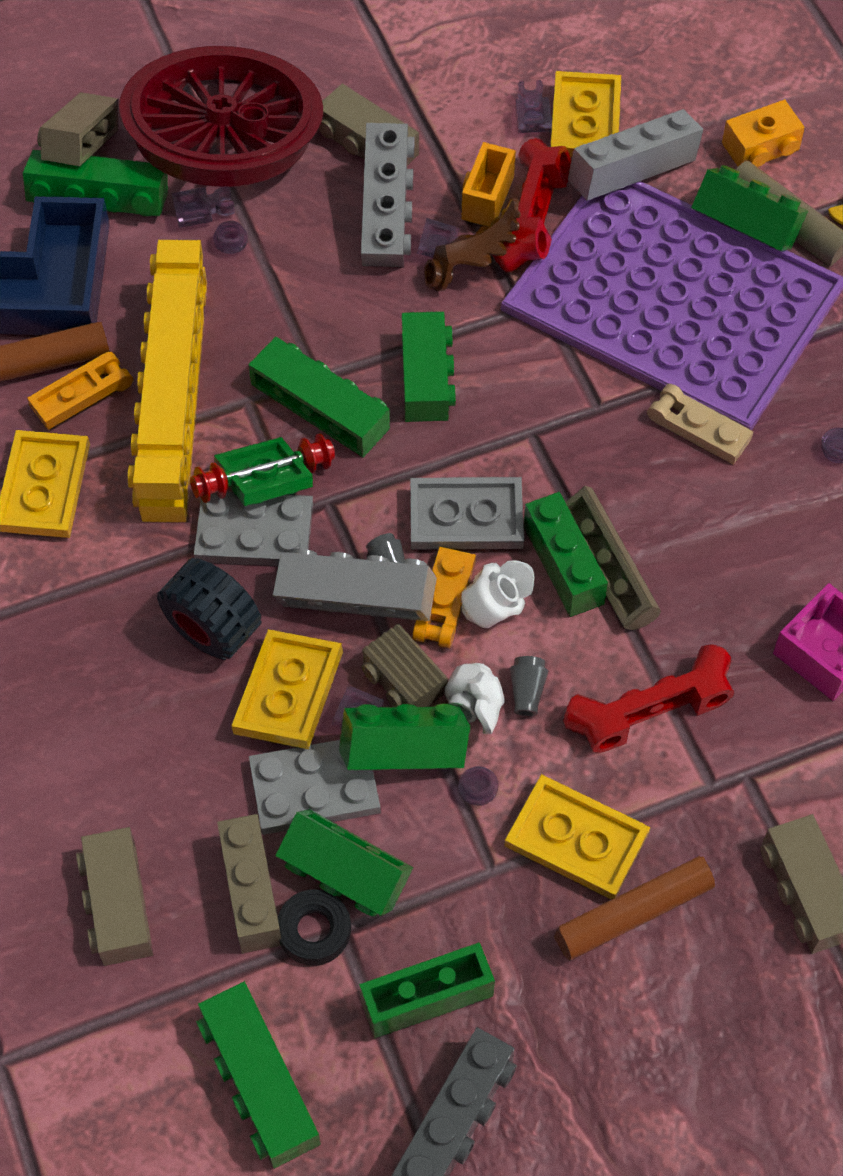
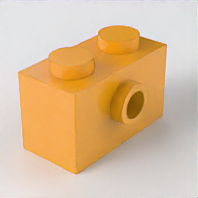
(763, 134)
(487, 184)

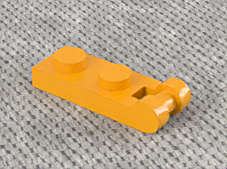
(79, 389)
(453, 575)

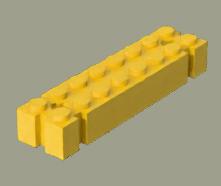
(169, 382)

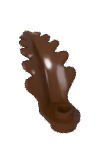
(473, 249)

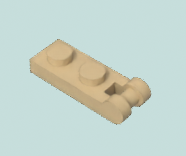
(700, 424)

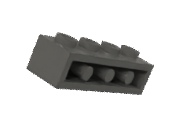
(459, 1108)

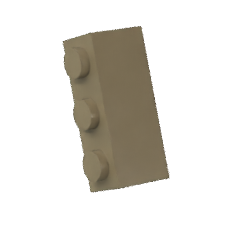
(346, 119)
(78, 129)
(807, 881)
(249, 883)
(114, 897)

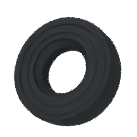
(314, 952)

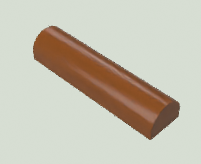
(52, 351)
(634, 908)

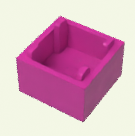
(814, 642)

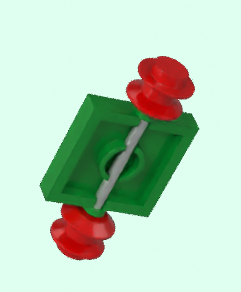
(263, 470)

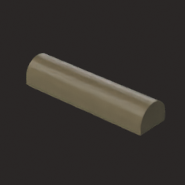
(817, 232)
(625, 587)

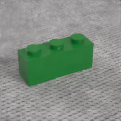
(750, 207)
(427, 366)
(565, 554)
(404, 737)
(343, 863)
(427, 990)

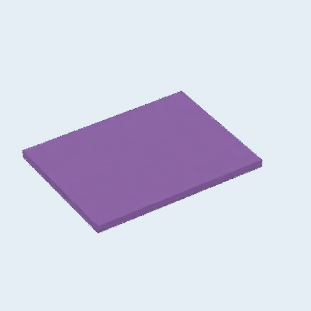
(676, 299)

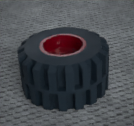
(209, 608)

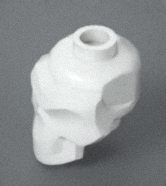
(497, 593)
(478, 692)

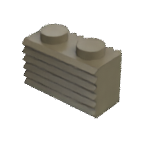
(403, 669)

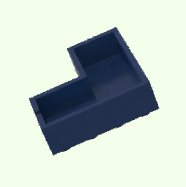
(60, 273)

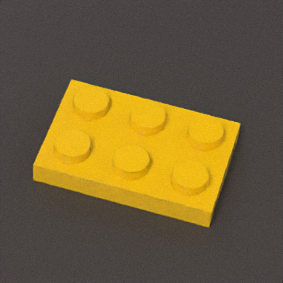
(584, 108)
(43, 483)
(287, 689)
(577, 837)

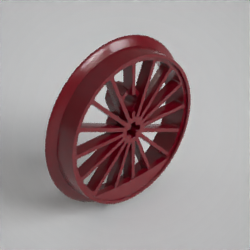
(149, 106)

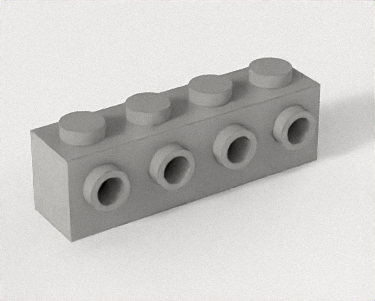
(634, 154)
(385, 195)
(355, 585)

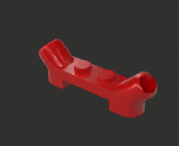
(547, 170)
(610, 723)

